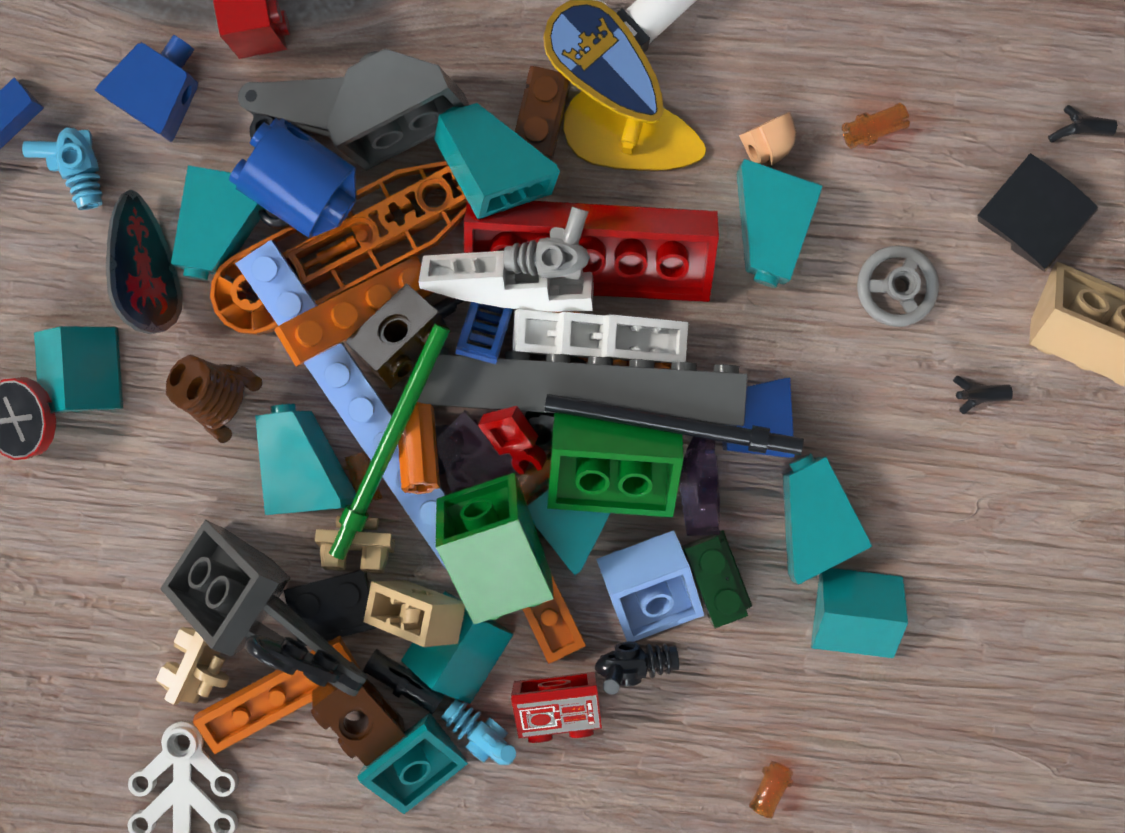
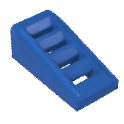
(470, 324)

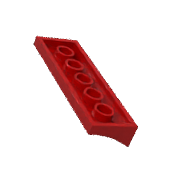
(629, 247)

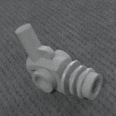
(554, 255)

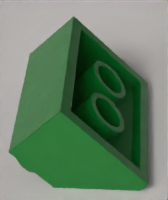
(613, 467)

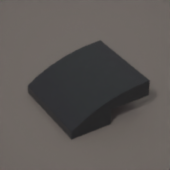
(1037, 212)

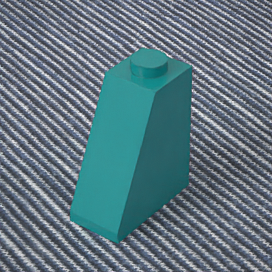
(492, 161)
(773, 220)
(211, 222)
(298, 464)
(818, 520)
(568, 531)

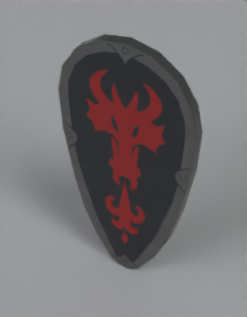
(139, 268)

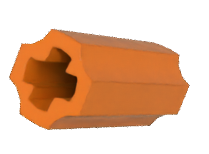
(419, 452)

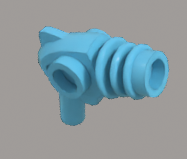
(75, 161)
(485, 738)

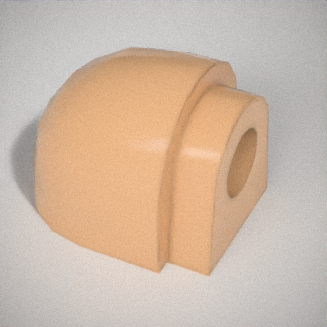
(770, 140)

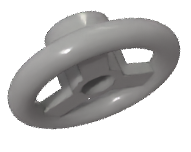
(912, 285)

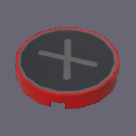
(25, 418)

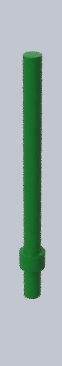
(355, 515)

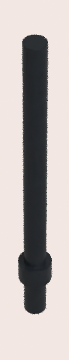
(757, 439)

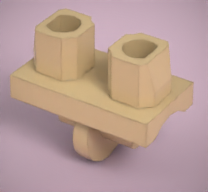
(373, 547)
(197, 671)

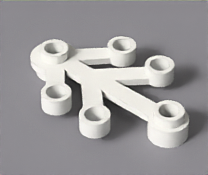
(183, 791)

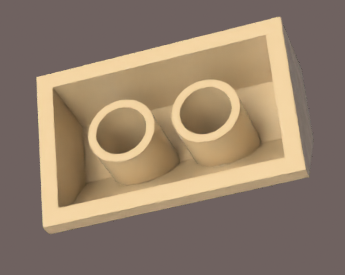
(1081, 322)

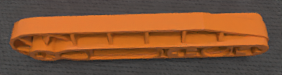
(373, 231)

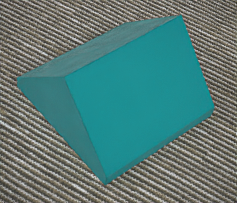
(79, 368)
(859, 612)
(460, 667)
(413, 765)

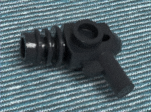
(630, 664)

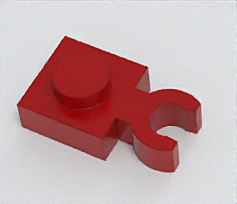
(513, 434)

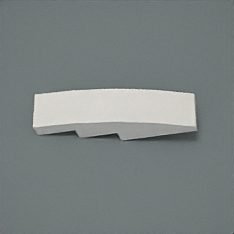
(483, 280)
(599, 336)

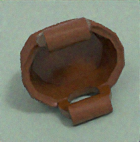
(210, 392)

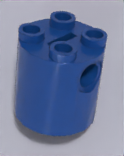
(296, 179)

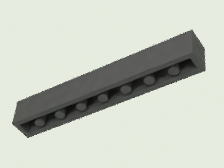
(525, 383)

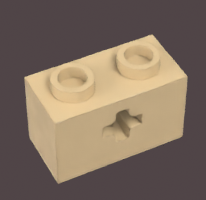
(414, 613)

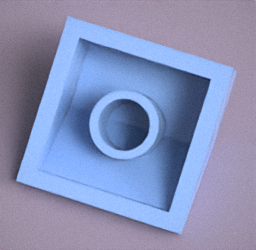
(651, 586)

